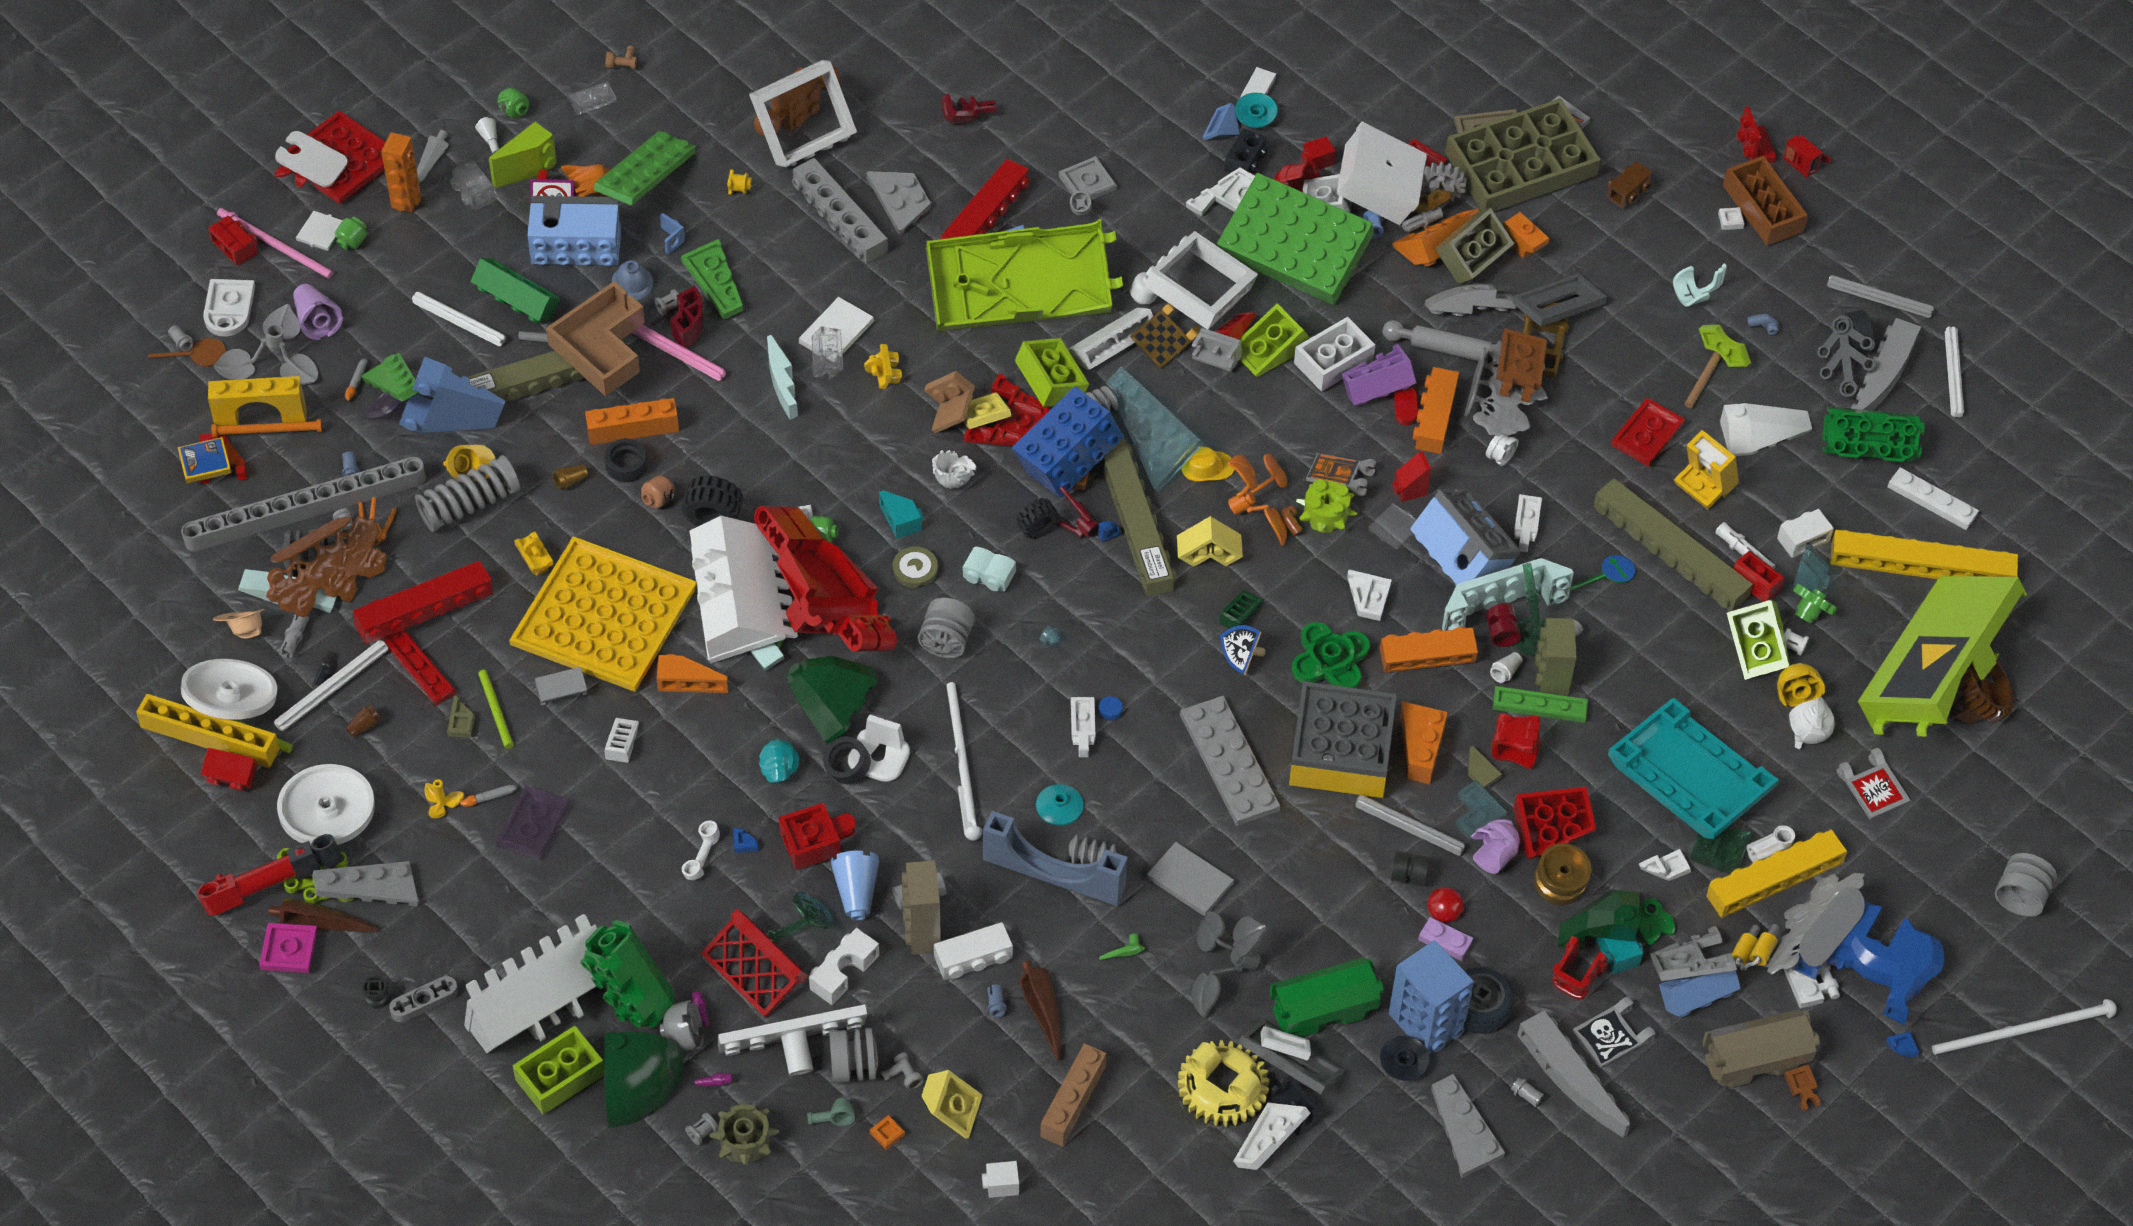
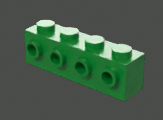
(515, 290)

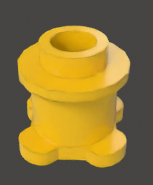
(738, 183)

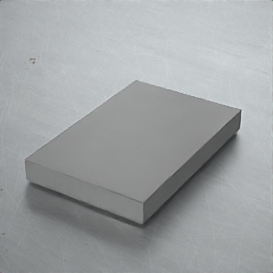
(1190, 879)

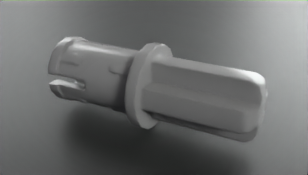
(1422, 219)

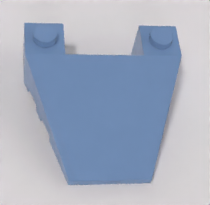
(454, 402)

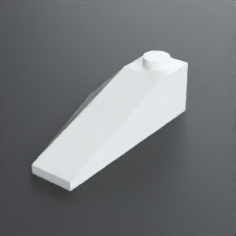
(1756, 426)

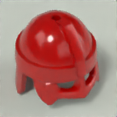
(1295, 174)

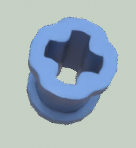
(1376, 220)

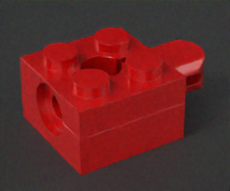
(811, 824)

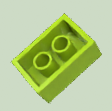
(1049, 370)
(559, 1070)

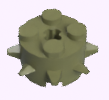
(744, 1133)

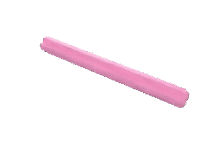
(680, 352)

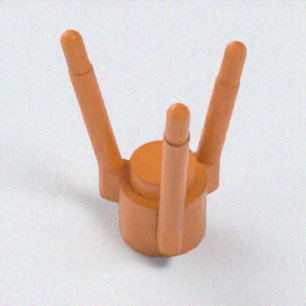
(382, 535)

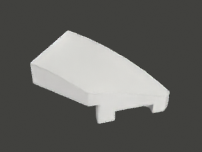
(1668, 866)

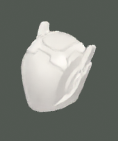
(1811, 722)

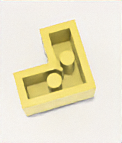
(1209, 540)

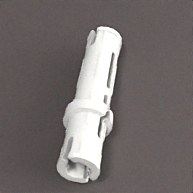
(1738, 542)

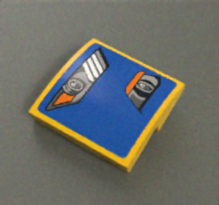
(204, 460)

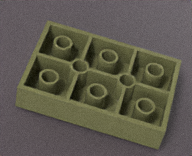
(1523, 156)

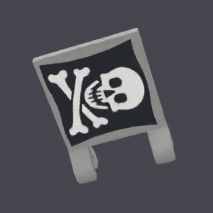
(1609, 1036)

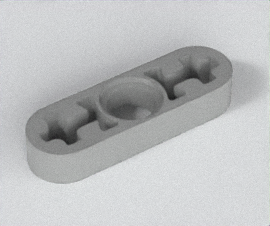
(427, 989)

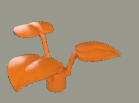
(1245, 499)

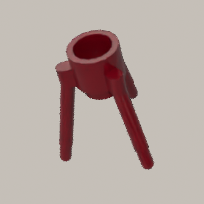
(1086, 524)

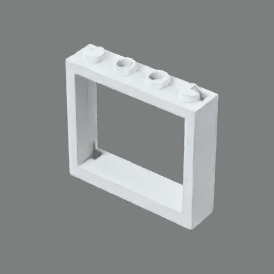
(783, 85)
(1186, 301)

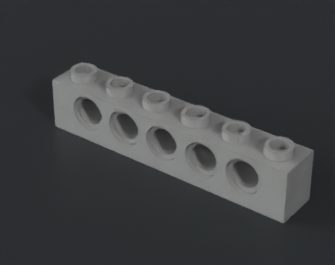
(840, 211)

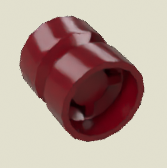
(1503, 625)

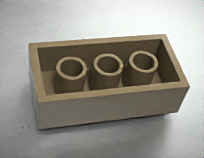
(921, 906)

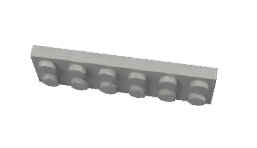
(1230, 760)

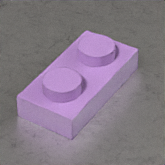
(1450, 939)

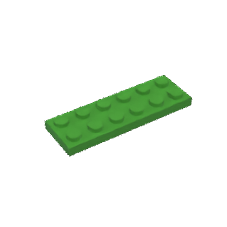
(644, 168)

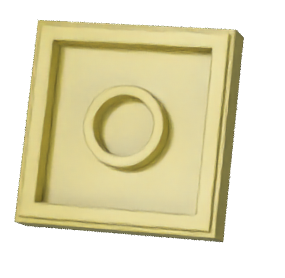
(986, 410)

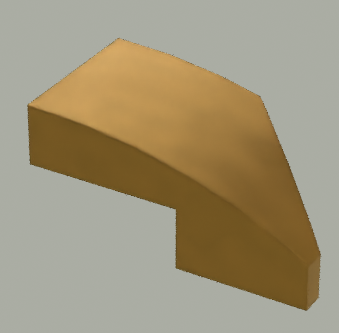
(1436, 198)

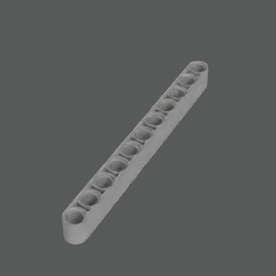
(303, 504)

